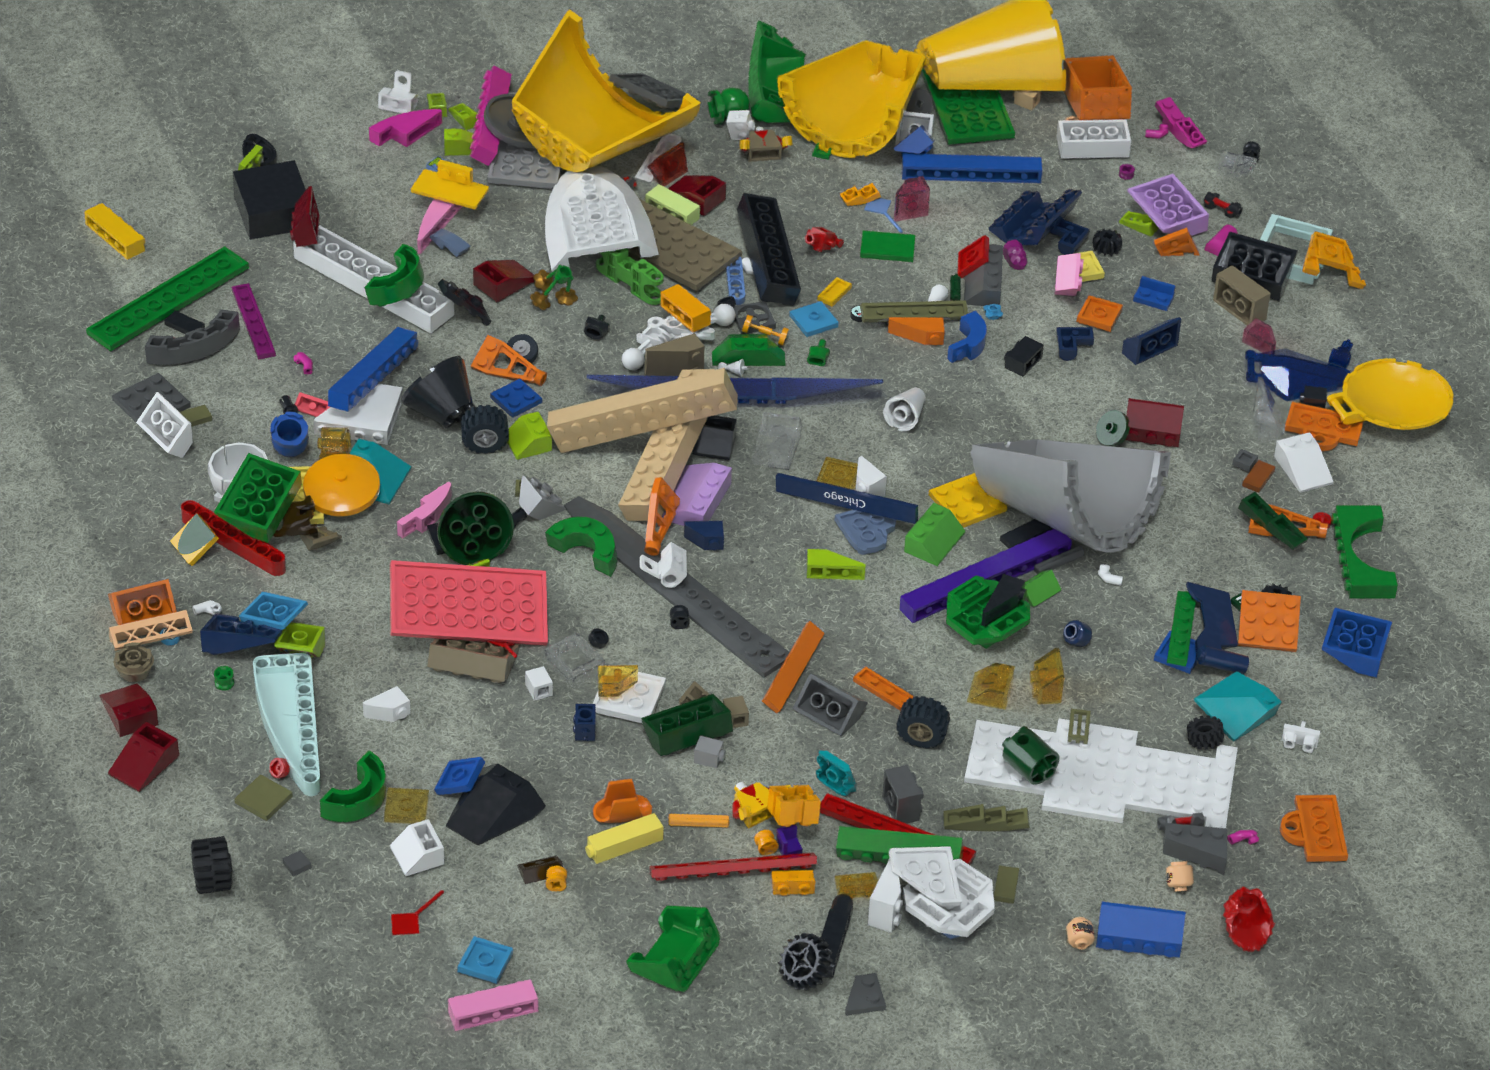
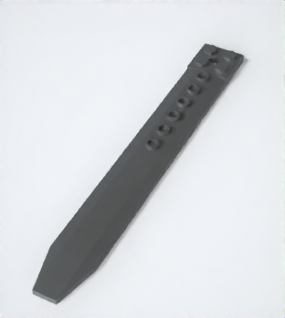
(703, 606)

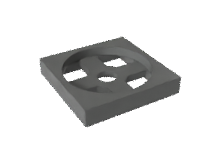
(749, 308)

